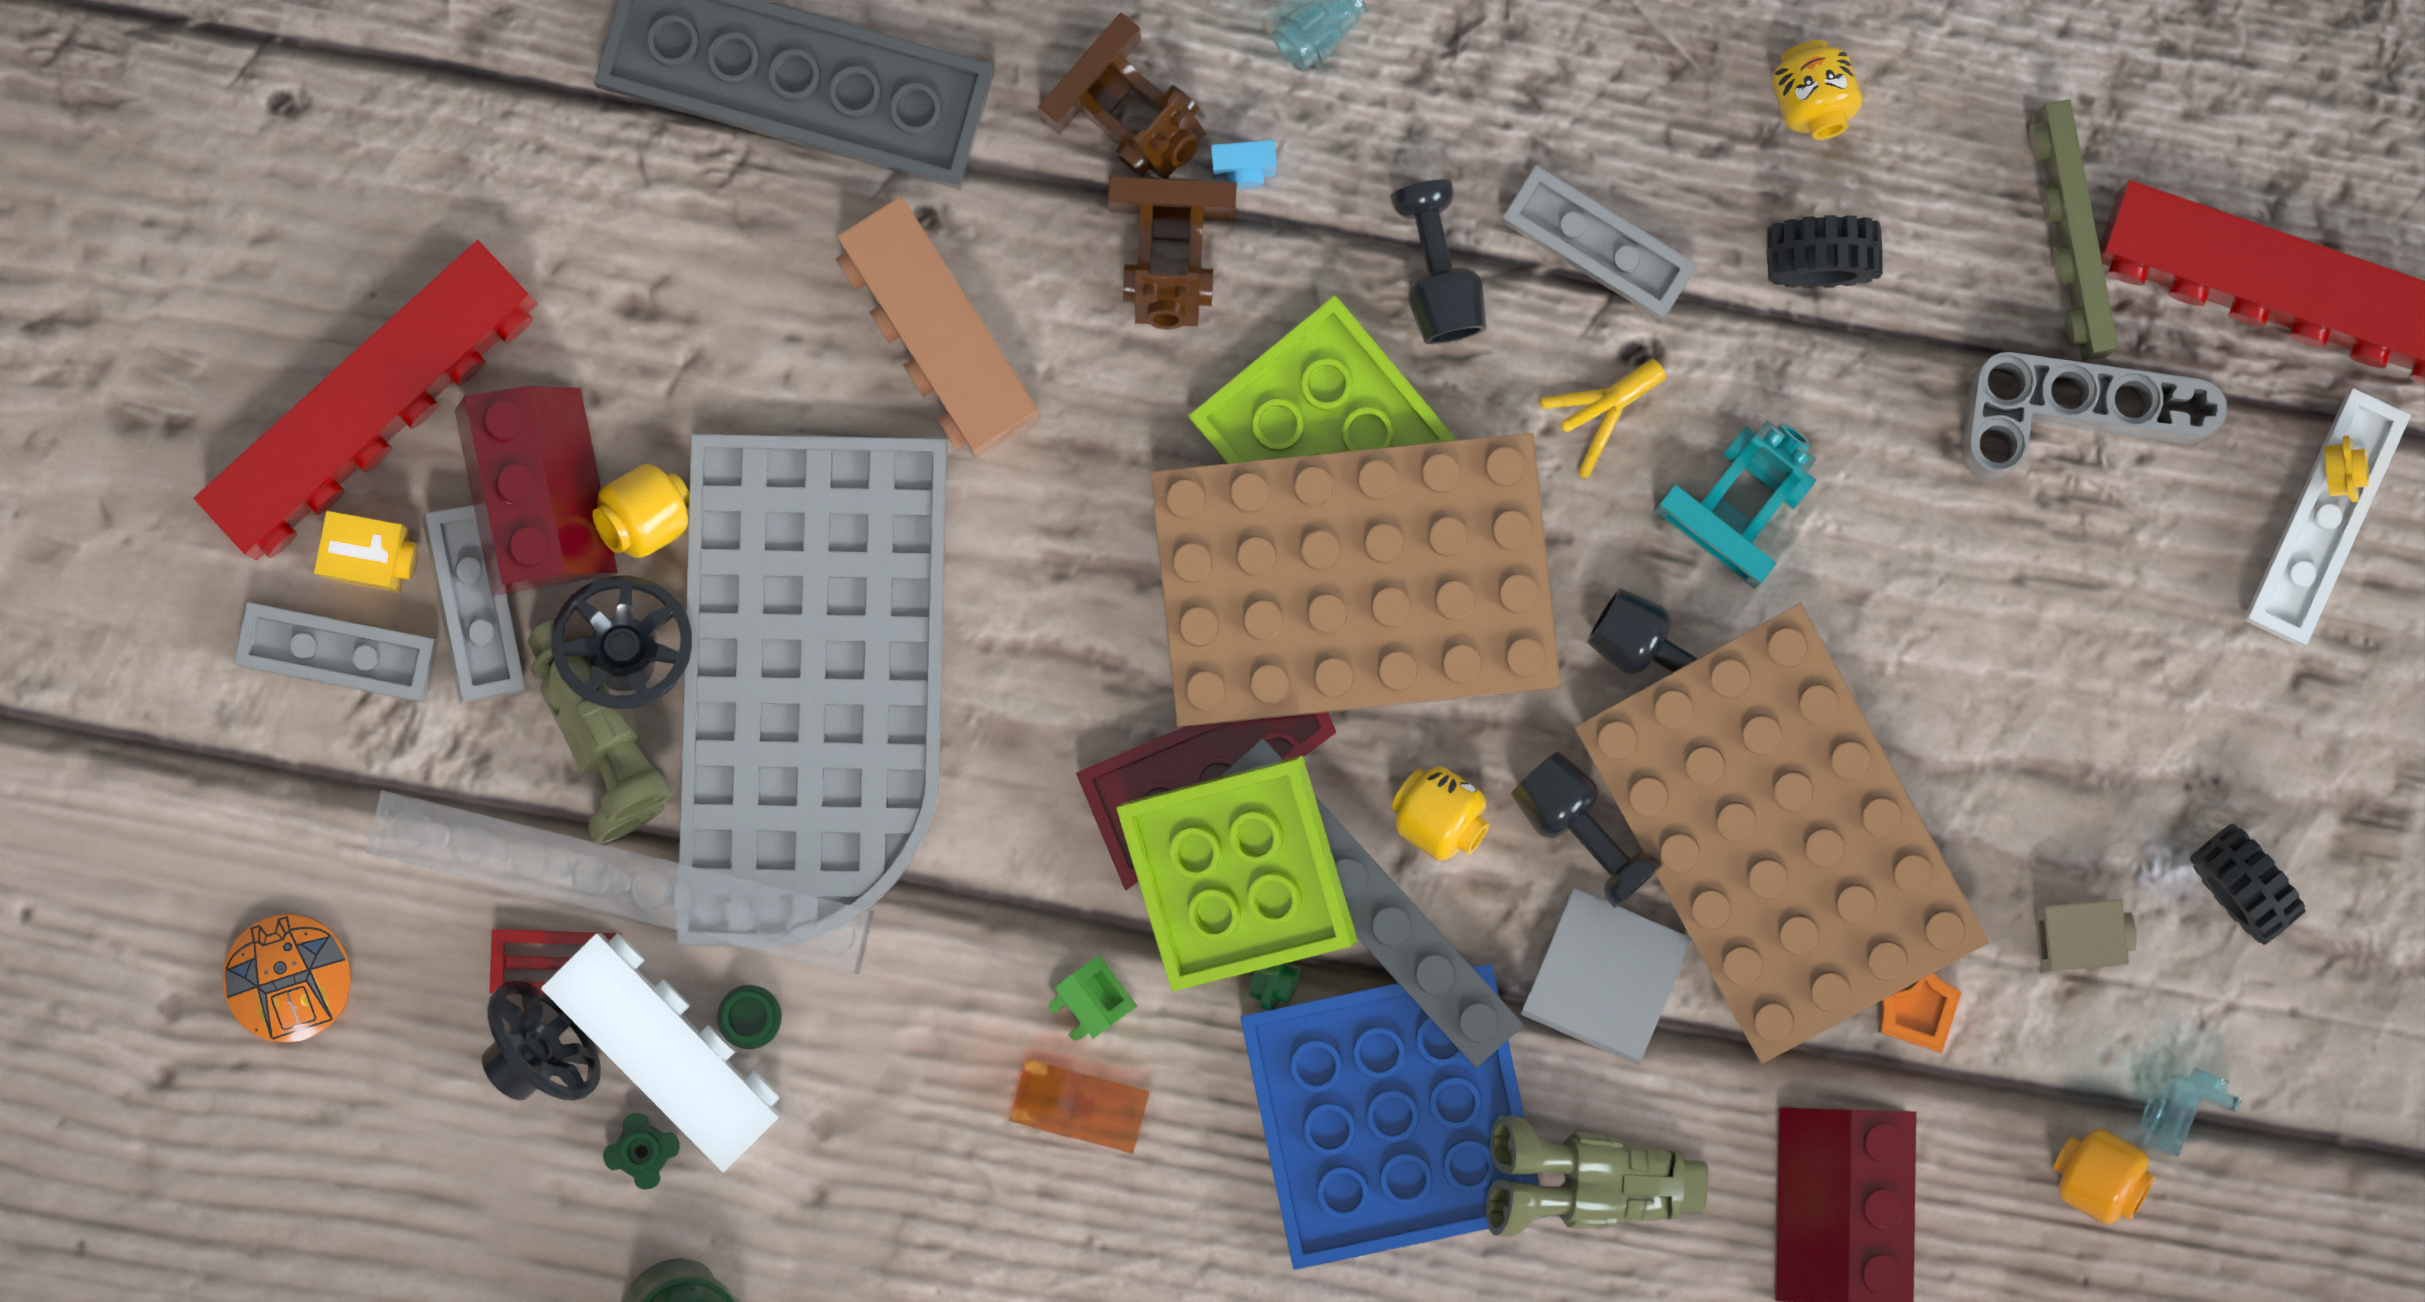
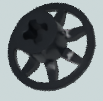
(622, 645)
(531, 1051)

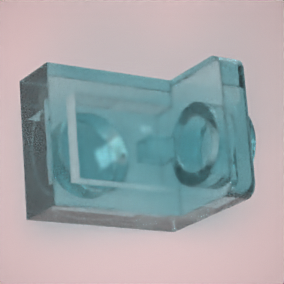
(2171, 1115)

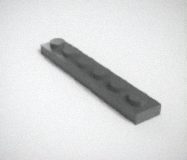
(1408, 942)

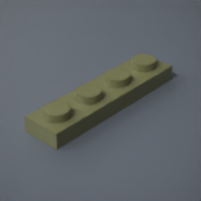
(2078, 256)

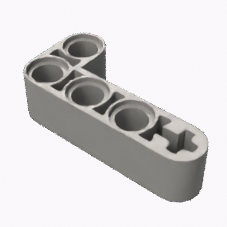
(2095, 410)

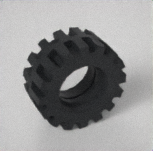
(1824, 251)
(2248, 884)

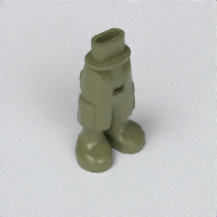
(600, 742)
(1602, 1181)

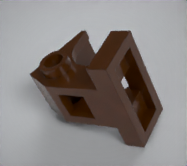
(1102, 82)
(1176, 213)

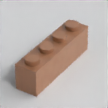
(937, 326)

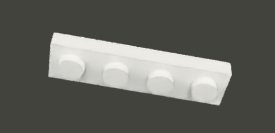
(2324, 526)

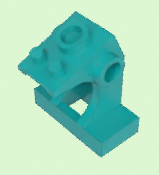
(1778, 461)

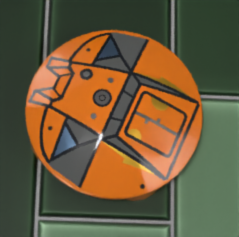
(287, 978)

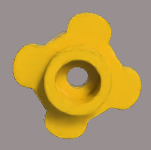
(2346, 469)

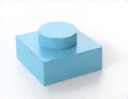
(1244, 163)

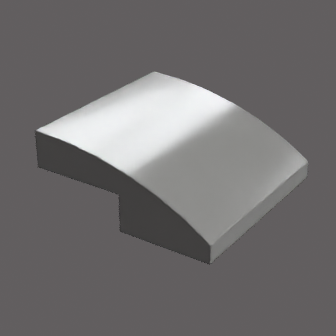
(1605, 976)

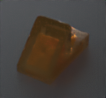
(1079, 1106)

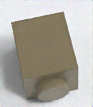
(2084, 935)

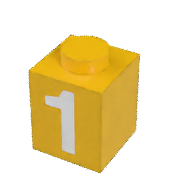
(366, 552)

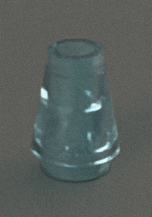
(1315, 30)

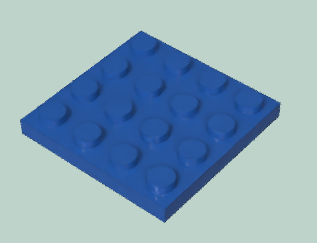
(1375, 1123)

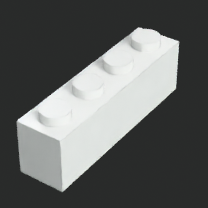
(662, 1050)

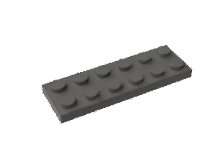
(801, 81)

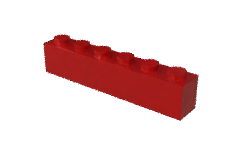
(2266, 277)
(367, 402)

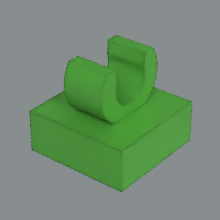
(1094, 998)

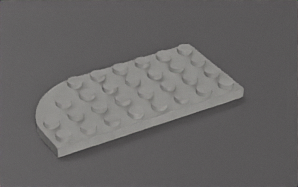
(813, 661)

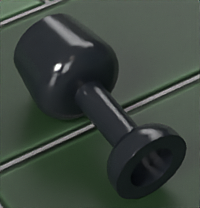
(1448, 299)
(1635, 633)
(1558, 800)

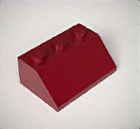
(533, 487)
(1845, 1205)

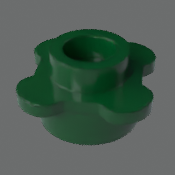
(623, 1153)

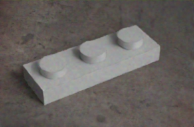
(1599, 243)
(474, 622)
(335, 652)

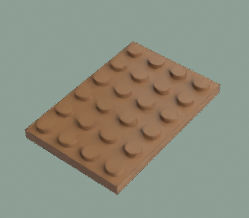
(1355, 580)
(1781, 833)

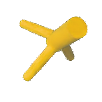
(1610, 399)

